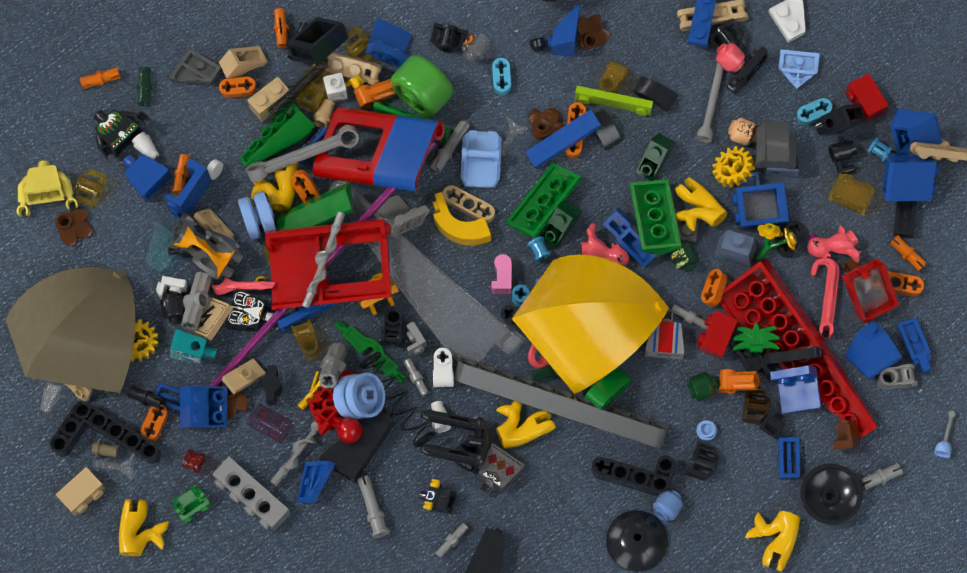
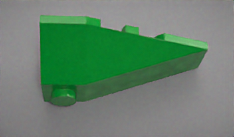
(284, 131)

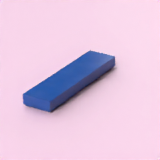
(563, 139)

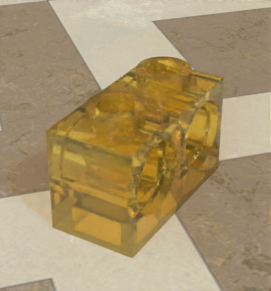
(316, 89)

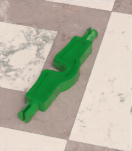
(362, 344)

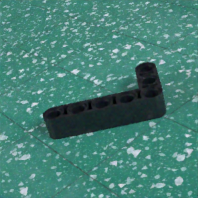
(106, 430)

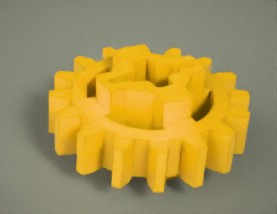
(733, 167)
(144, 342)

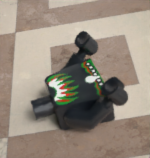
(117, 130)

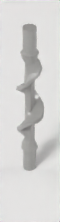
(321, 259)
(298, 447)

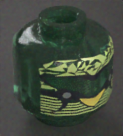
(685, 257)

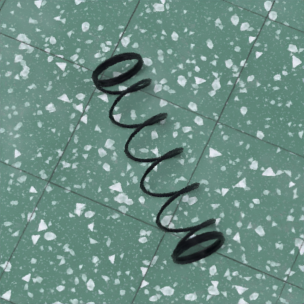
(424, 439)

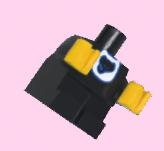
(438, 498)

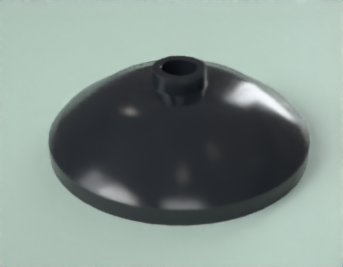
(838, 482)
(633, 554)

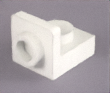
(335, 87)
(172, 284)

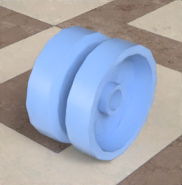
(257, 215)
(359, 396)

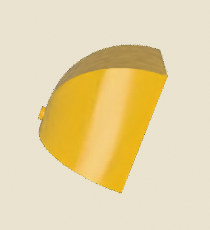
(588, 317)

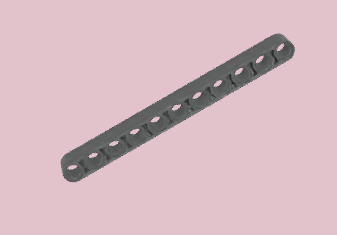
(560, 402)

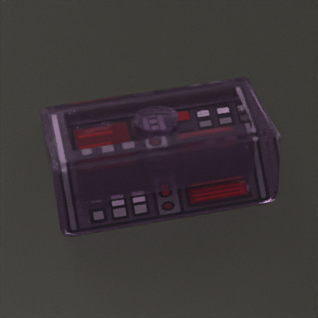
(270, 423)

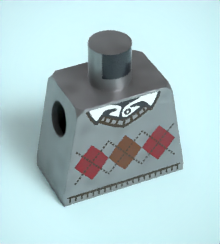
(499, 470)

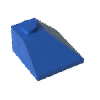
(565, 35)
(872, 351)

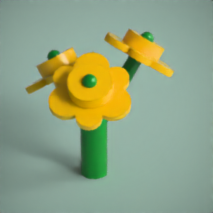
(770, 232)

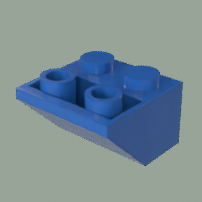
(913, 127)
(203, 407)

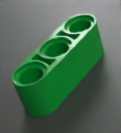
(608, 388)

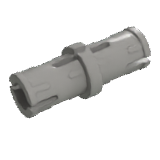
(881, 476)

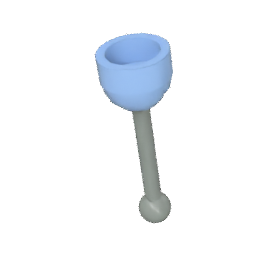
(943, 448)

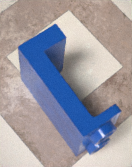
(191, 192)

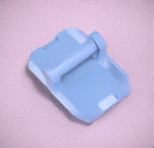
(481, 159)

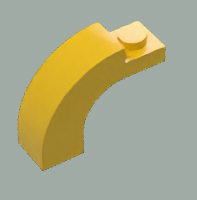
(460, 232)

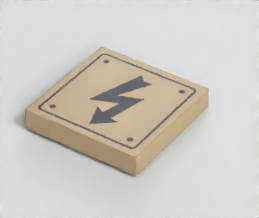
(212, 318)

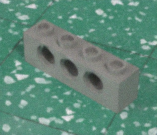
(228, 471)

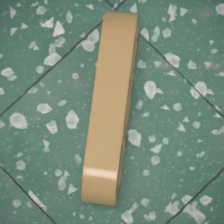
(466, 196)

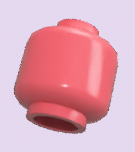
(730, 57)

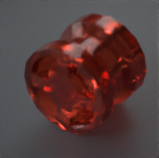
(193, 461)

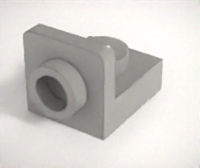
(415, 336)

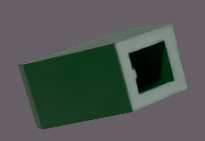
(655, 156)
(561, 223)

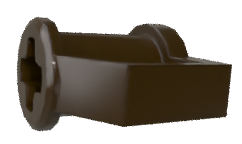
(755, 406)

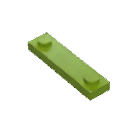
(639, 106)

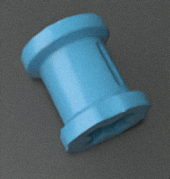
(880, 149)
(539, 249)
(517, 290)

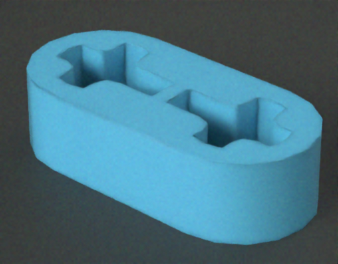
(497, 76)
(811, 108)

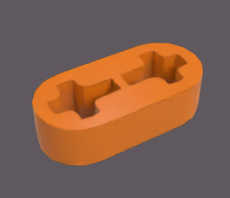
(237, 87)
(308, 182)
(714, 288)
(158, 424)

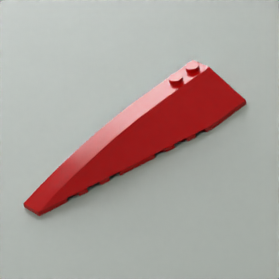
(765, 299)

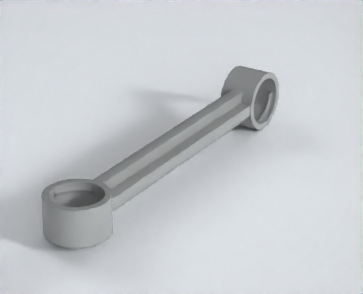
(259, 170)

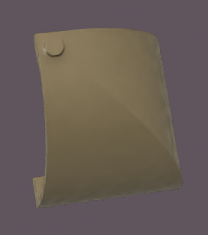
(76, 328)

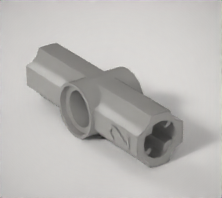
(196, 301)
(332, 365)

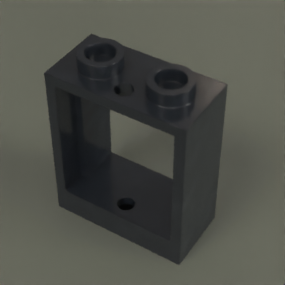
(302, 46)

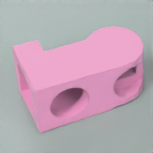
(503, 268)

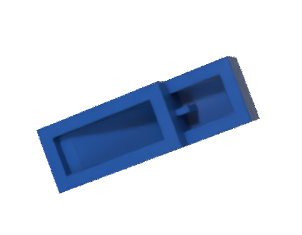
(627, 235)

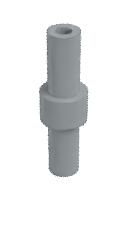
(689, 316)
(416, 377)
(451, 540)

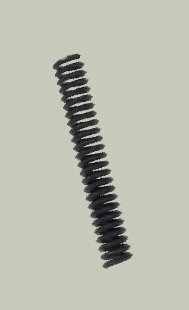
(299, 90)

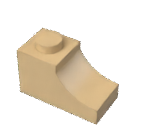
(241, 60)

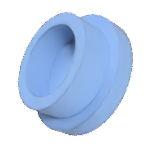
(706, 430)

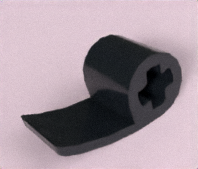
(607, 133)

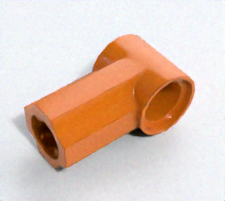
(367, 94)
(731, 381)

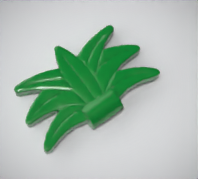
(756, 339)

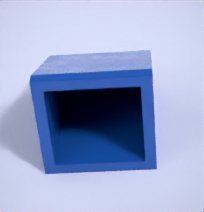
(909, 178)

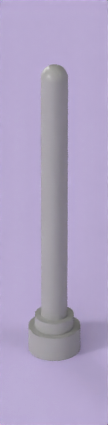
(705, 132)

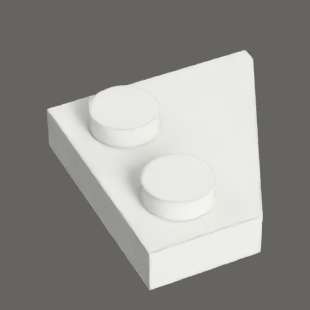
(789, 18)

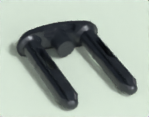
(479, 440)

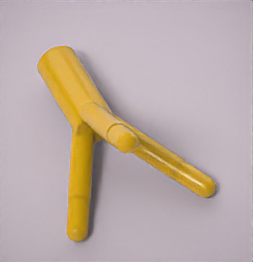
(314, 387)

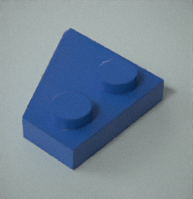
(313, 480)

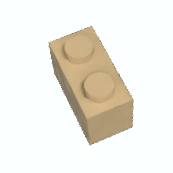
(266, 97)
(81, 491)

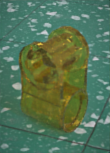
(613, 77)
(305, 336)

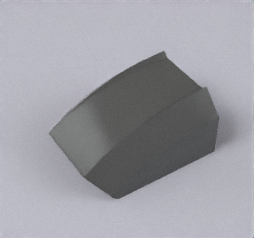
(775, 145)

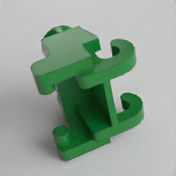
(190, 503)

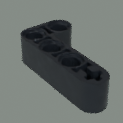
(631, 472)

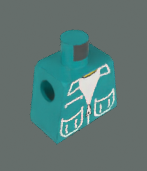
(184, 343)

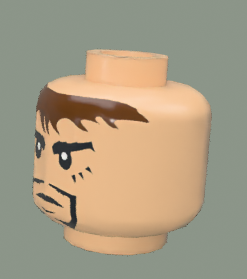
(742, 131)

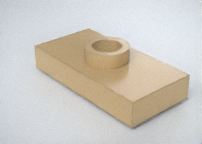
(243, 376)

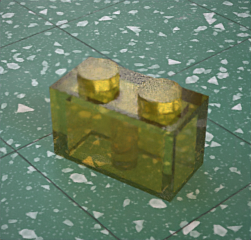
(851, 193)

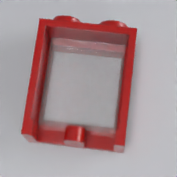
(870, 290)

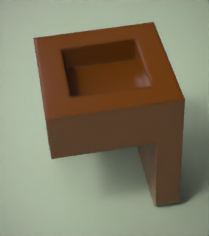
(847, 435)

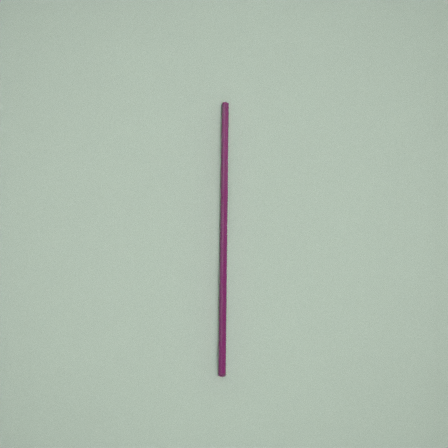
(280, 312)

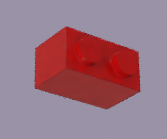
(868, 95)
(716, 334)

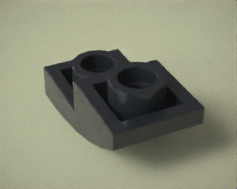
(656, 92)

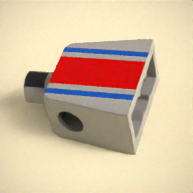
(666, 340)

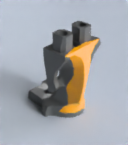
(218, 254)

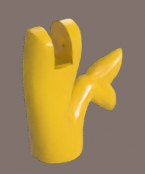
(279, 199)
(708, 207)
(532, 428)
(130, 523)
(783, 544)

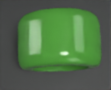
(422, 86)

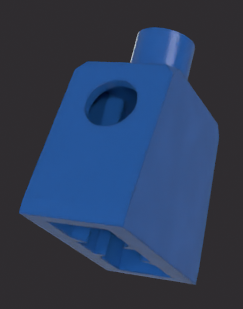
(145, 175)

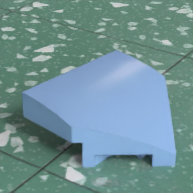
(798, 66)

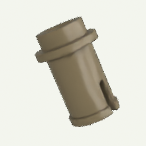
(105, 449)

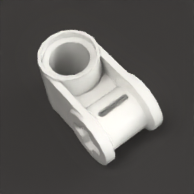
(443, 371)

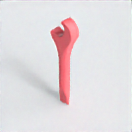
(229, 285)

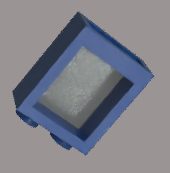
(760, 205)

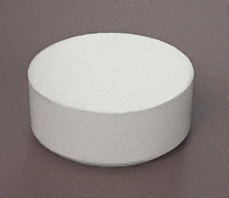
(215, 168)

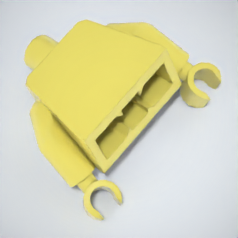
(42, 186)

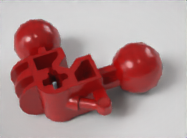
(328, 418)

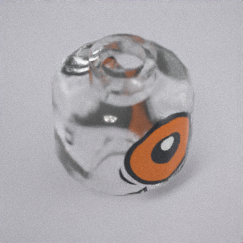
(476, 47)

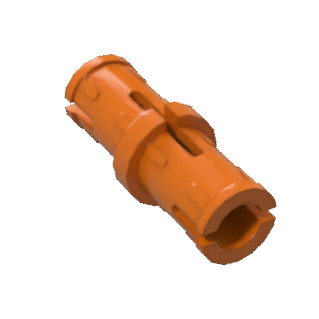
(280, 17)
(100, 78)
(181, 174)
(908, 253)

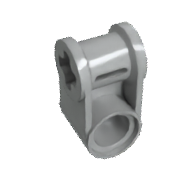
(901, 377)

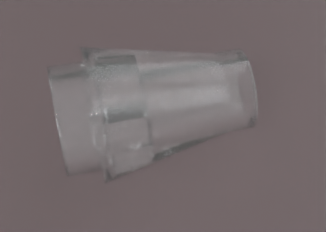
(50, 396)

